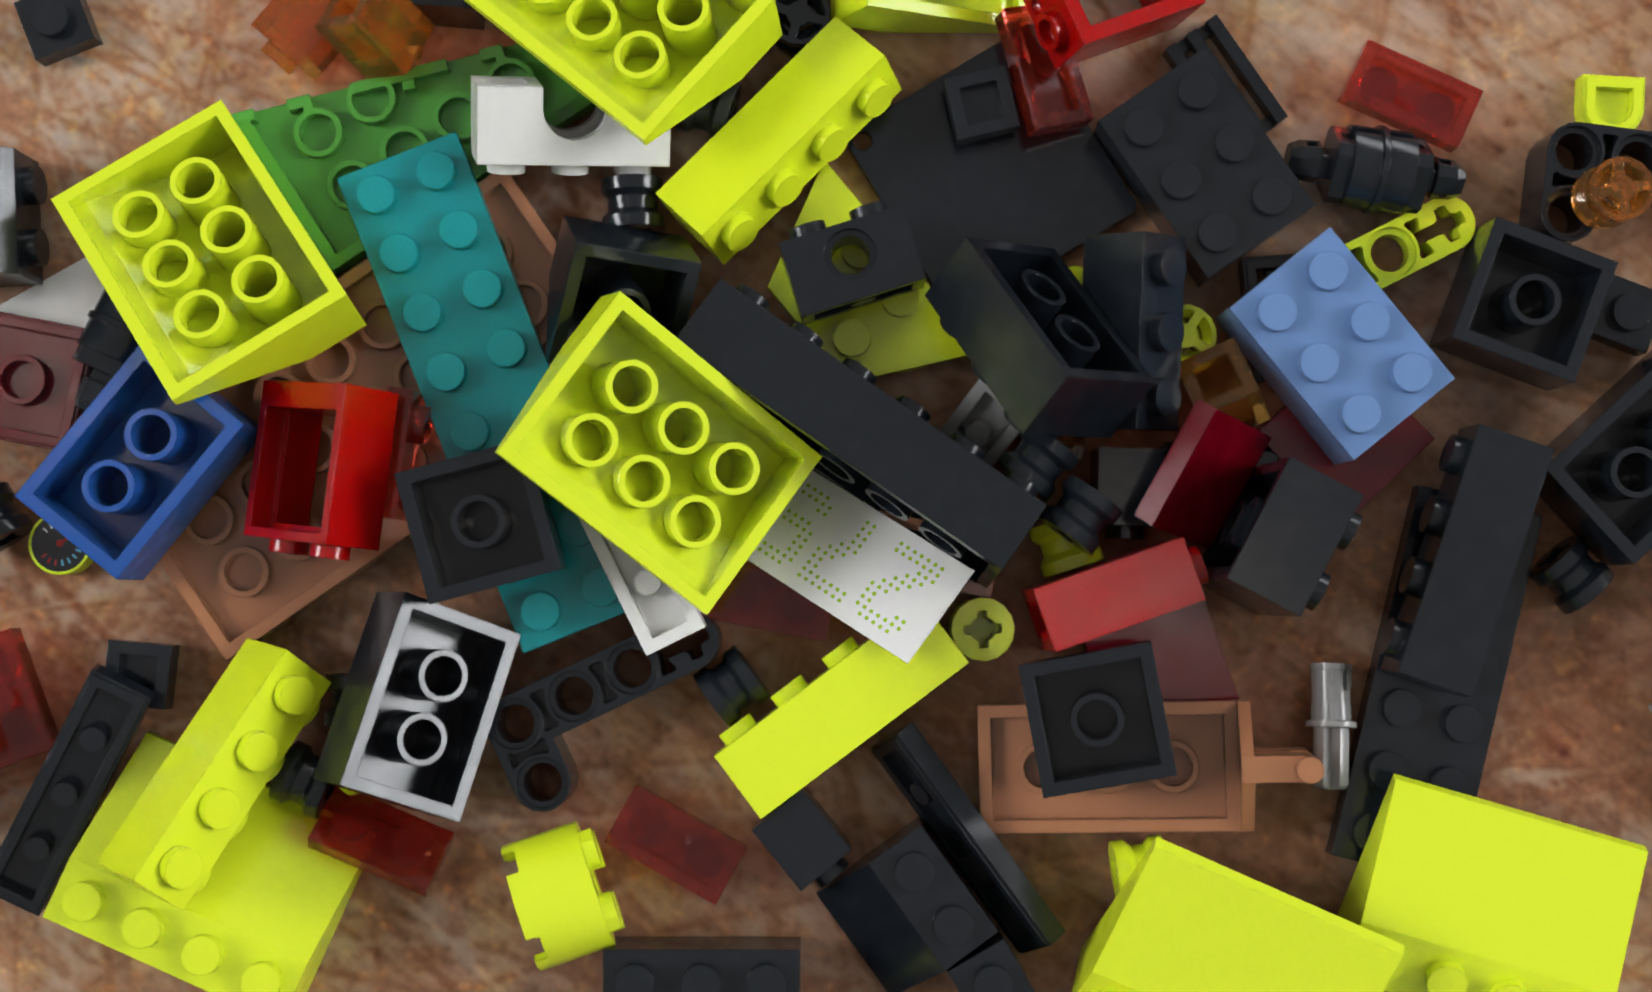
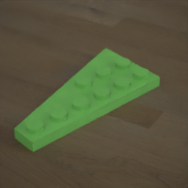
(373, 119)

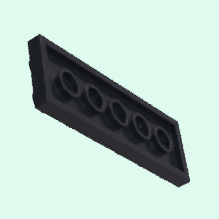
(1417, 727)

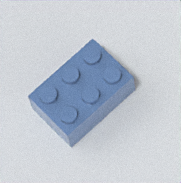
(1334, 348)

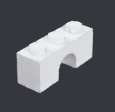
(513, 133)

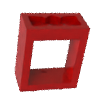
(1070, 38)
(288, 461)
(1116, 593)

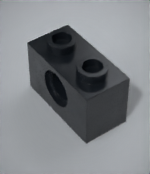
(825, 291)

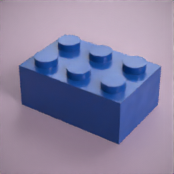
(137, 469)

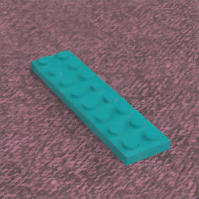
(469, 346)

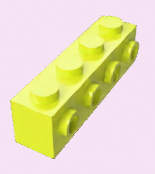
(780, 140)
(830, 716)
(215, 773)

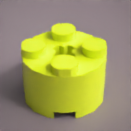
(560, 894)

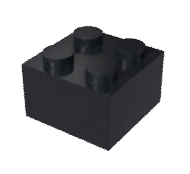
(1524, 304)
(477, 525)
(1097, 719)

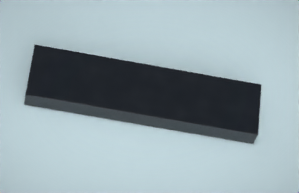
(70, 786)
(967, 839)

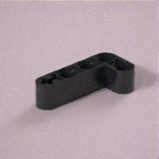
(1551, 184)
(555, 718)

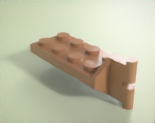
(1209, 793)

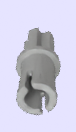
(1331, 721)

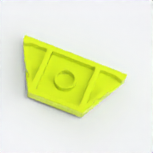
(882, 336)

